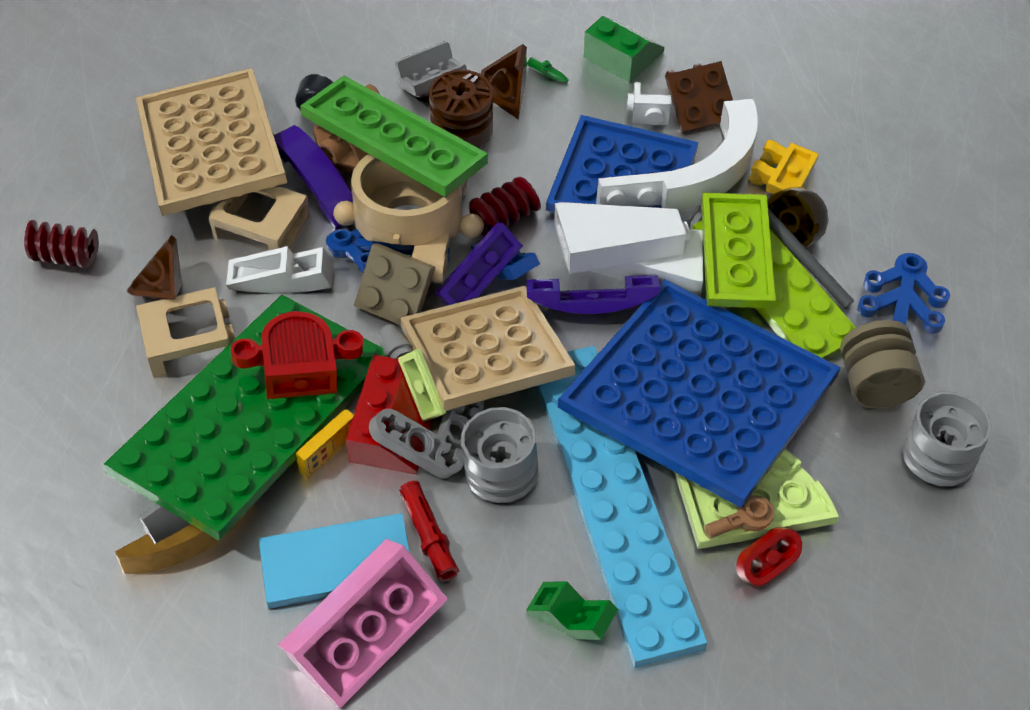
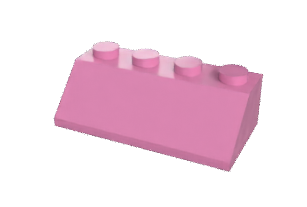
(363, 622)

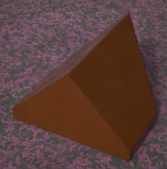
(508, 80)
(161, 274)

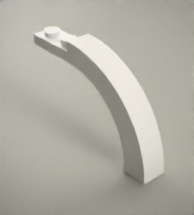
(684, 186)

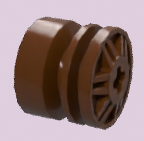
(463, 105)

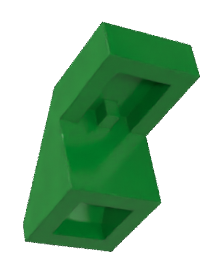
(568, 612)

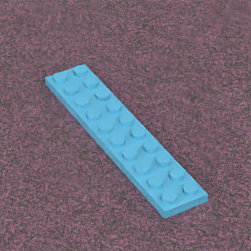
(624, 533)

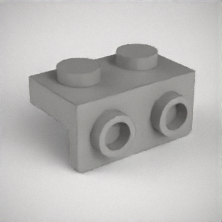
(423, 67)

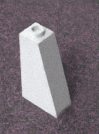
(617, 235)
(681, 270)

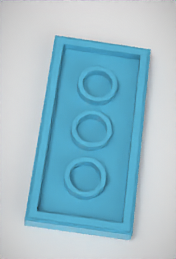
(316, 560)

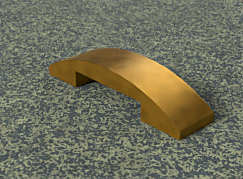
(147, 556)

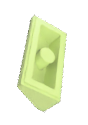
(421, 385)

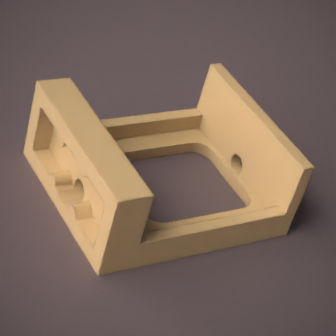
(277, 228)
(157, 336)

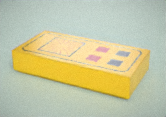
(324, 444)

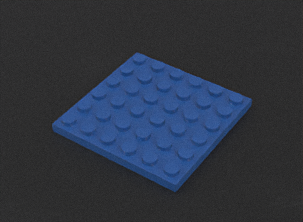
(700, 391)

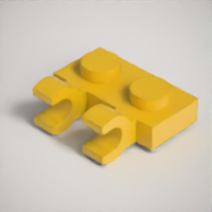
(792, 170)

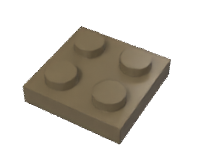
(393, 284)

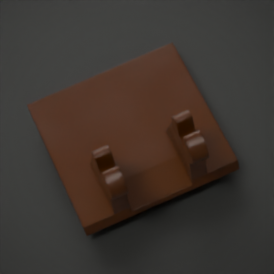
(698, 95)

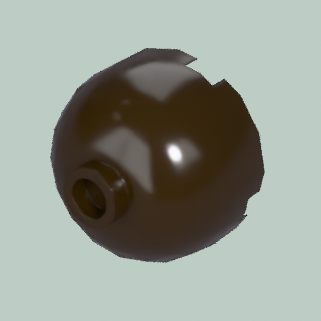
(801, 213)

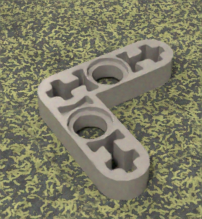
(434, 444)

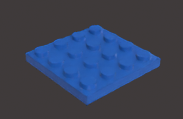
(614, 150)

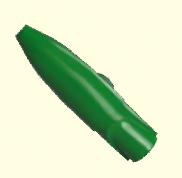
(546, 69)

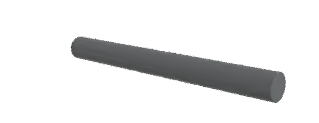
(809, 261)

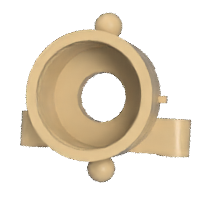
(382, 188)

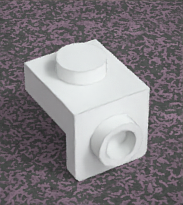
(648, 108)

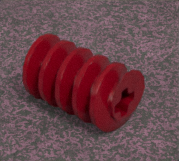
(505, 202)
(60, 247)

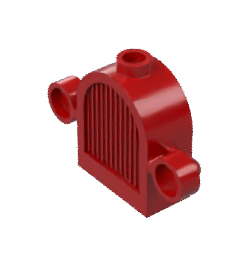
(298, 355)

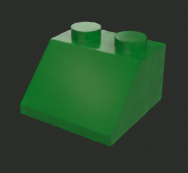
(619, 48)

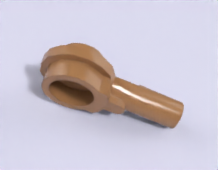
(753, 516)

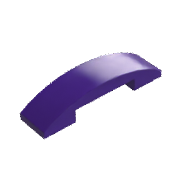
(314, 170)
(596, 301)

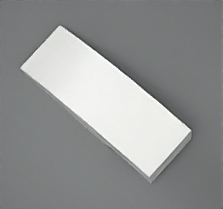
(281, 271)

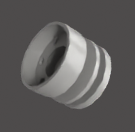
(946, 438)
(500, 454)

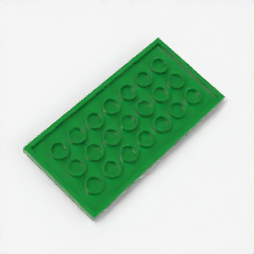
(224, 440)

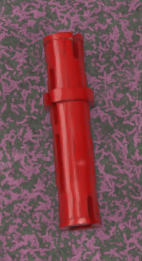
(434, 542)

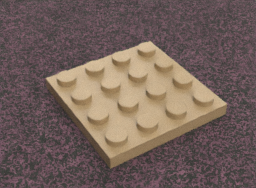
(487, 347)

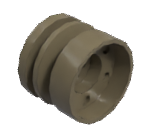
(882, 364)

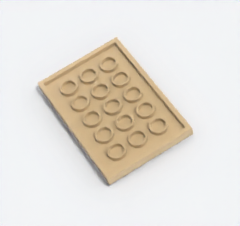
(209, 141)

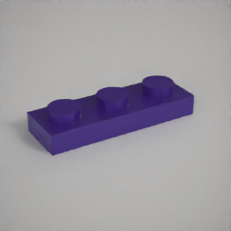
(480, 266)

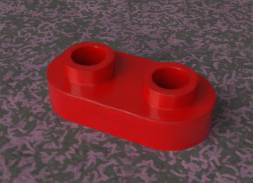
(766, 557)

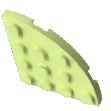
(794, 494)

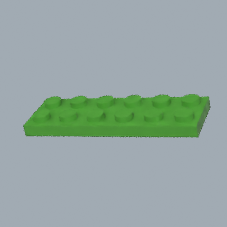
(394, 135)

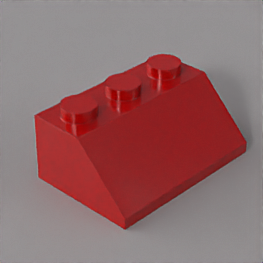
(383, 389)

